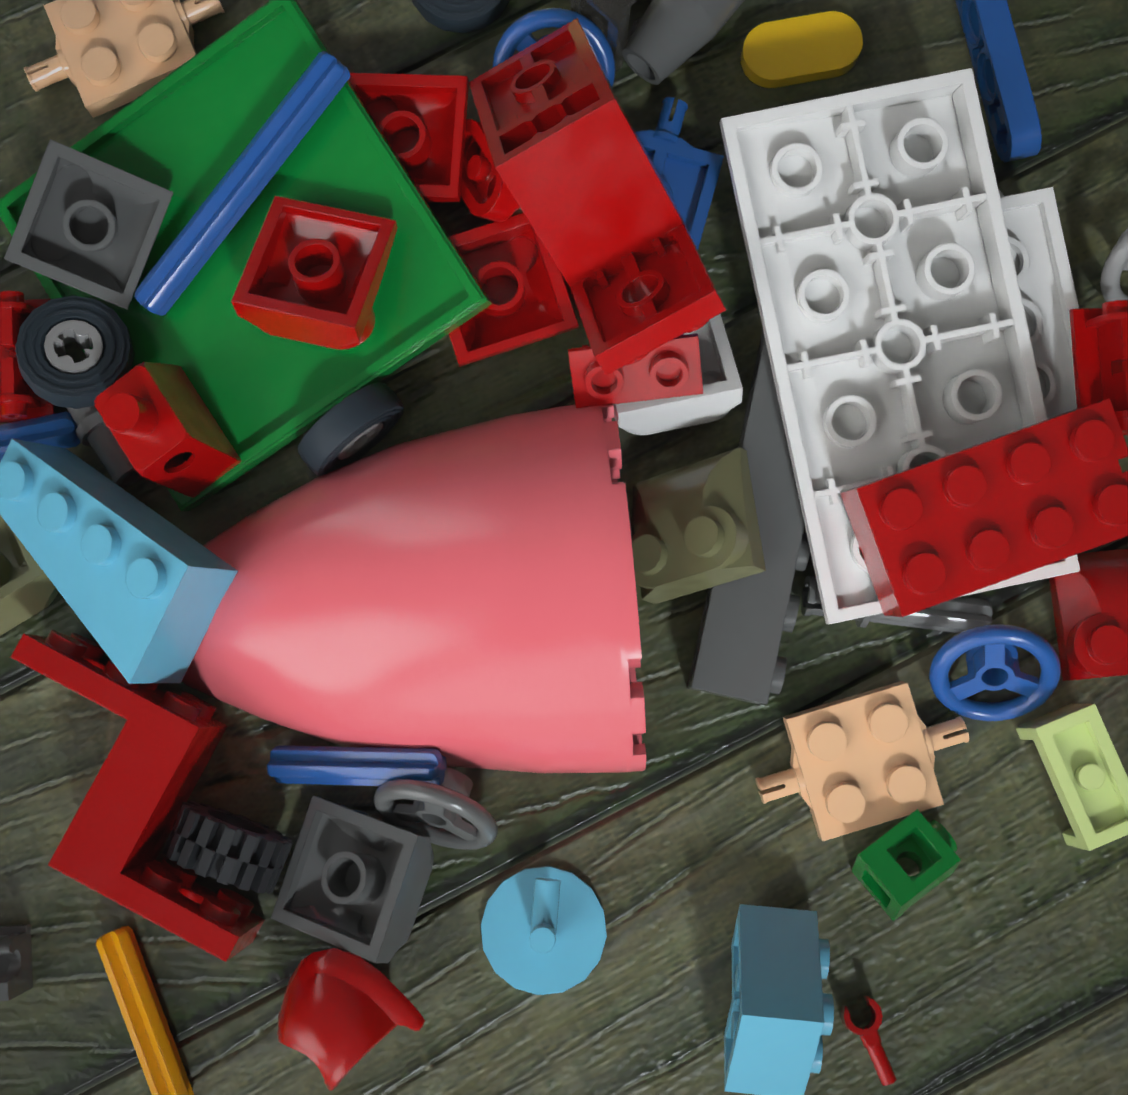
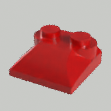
(423, 124)
(315, 273)
(521, 284)
(1093, 616)

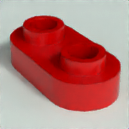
(481, 183)

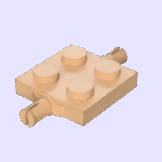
(118, 46)
(862, 760)

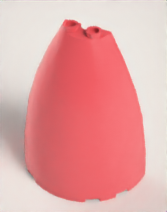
(446, 601)

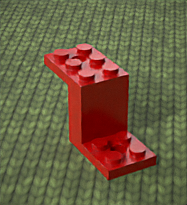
(594, 198)
(138, 797)

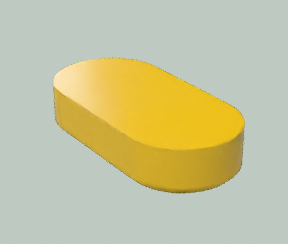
(801, 49)

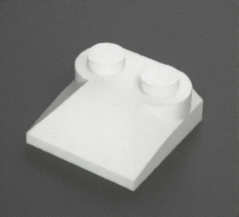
(720, 391)

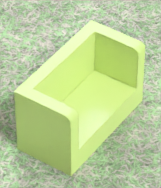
(1083, 773)

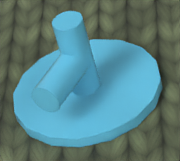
(543, 930)

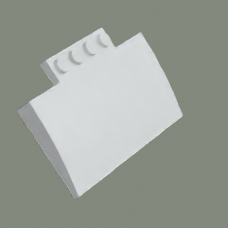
(896, 297)

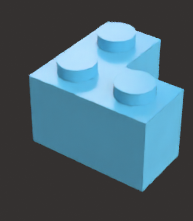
(776, 1002)

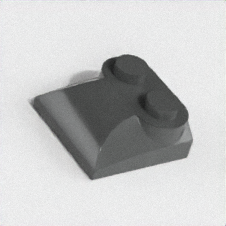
(88, 224)
(355, 880)

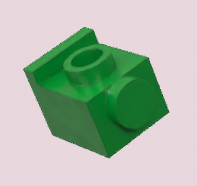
(913, 838)

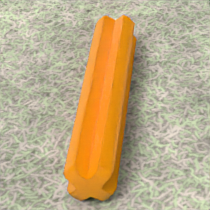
(143, 1013)

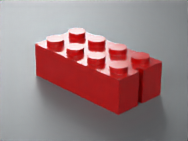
(993, 509)

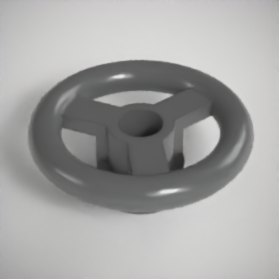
(438, 810)

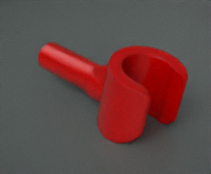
(871, 1040)

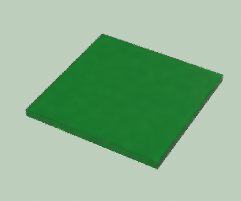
(185, 141)

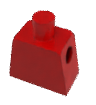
(159, 418)

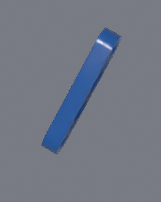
(1001, 78)

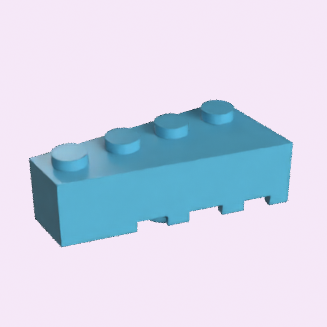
(114, 560)

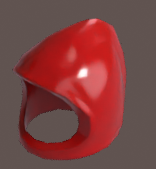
(340, 1011)

